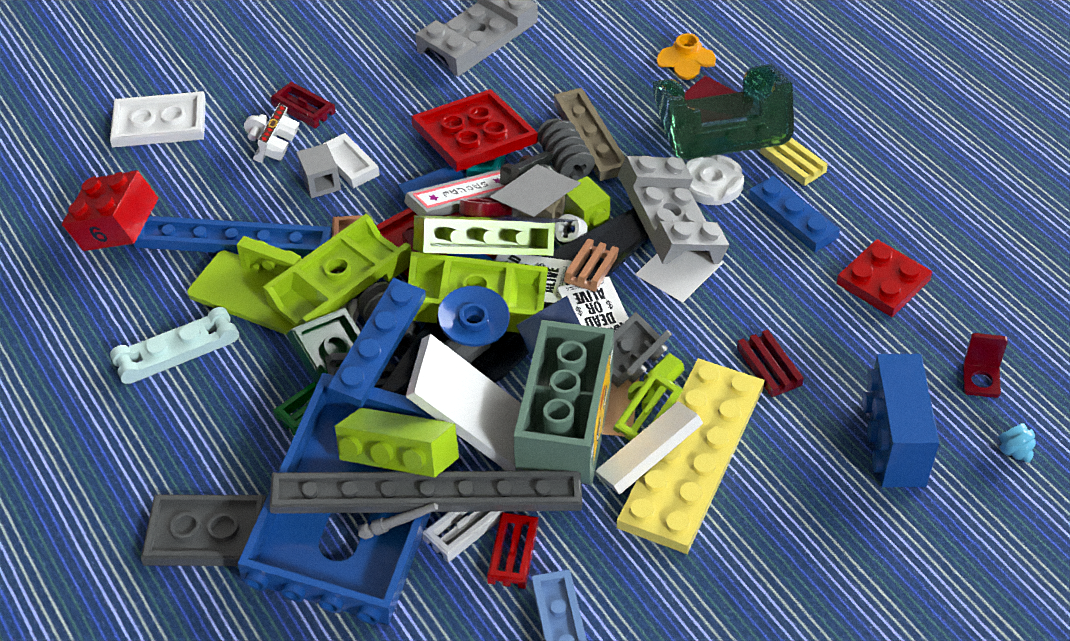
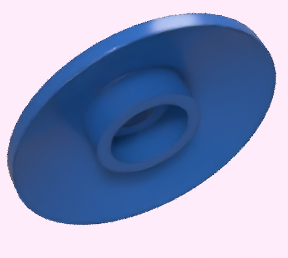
(477, 305)

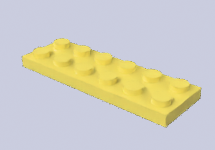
(677, 491)

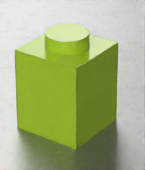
(589, 203)

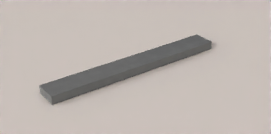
(407, 491)

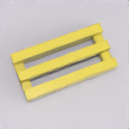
(797, 156)

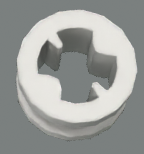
(561, 228)

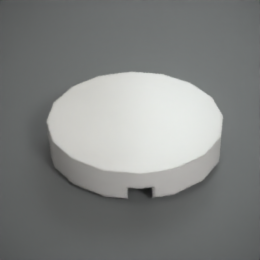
(715, 179)

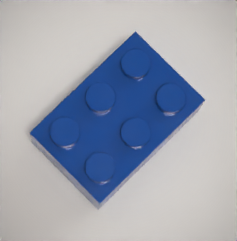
(900, 420)

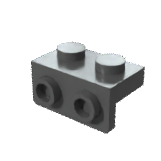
(633, 345)

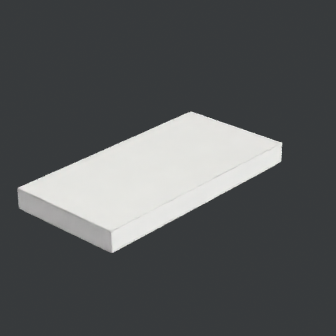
(462, 395)

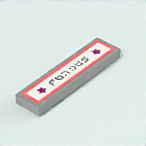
(446, 197)

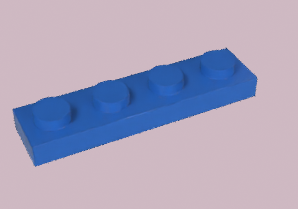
(376, 343)

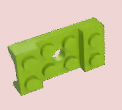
(517, 284)
(310, 288)

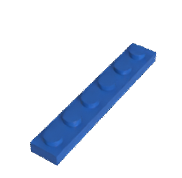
(221, 235)

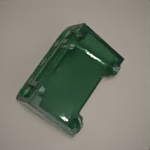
(728, 122)

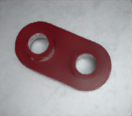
(483, 207)

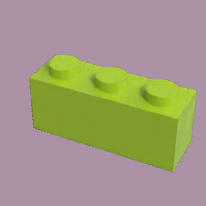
(397, 442)

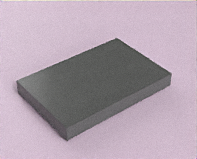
(199, 529)

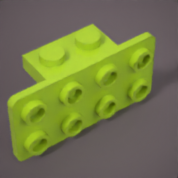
(239, 280)

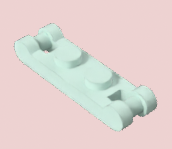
(174, 346)

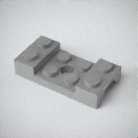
(477, 31)
(668, 209)

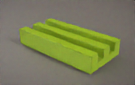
(631, 433)

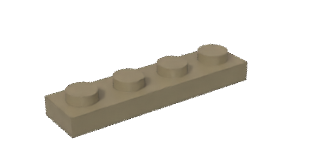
(578, 109)

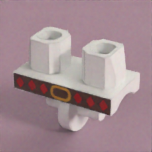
(267, 132)

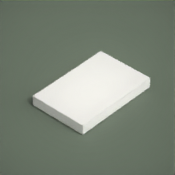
(158, 119)

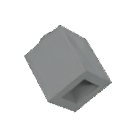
(318, 170)

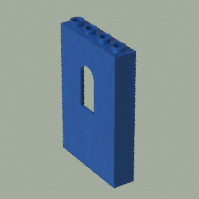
(285, 546)

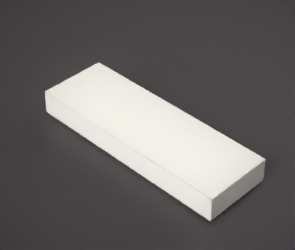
(649, 447)

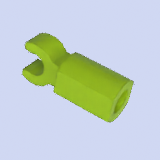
(668, 366)

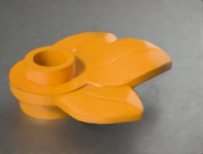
(686, 56)

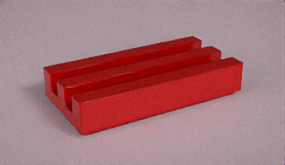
(508, 576)

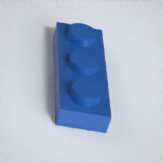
(794, 213)

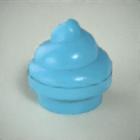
(1020, 442)

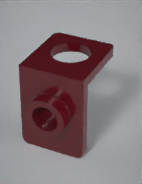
(984, 357)

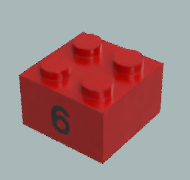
(110, 210)

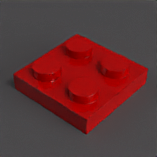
(884, 277)

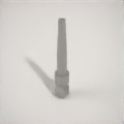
(382, 525)

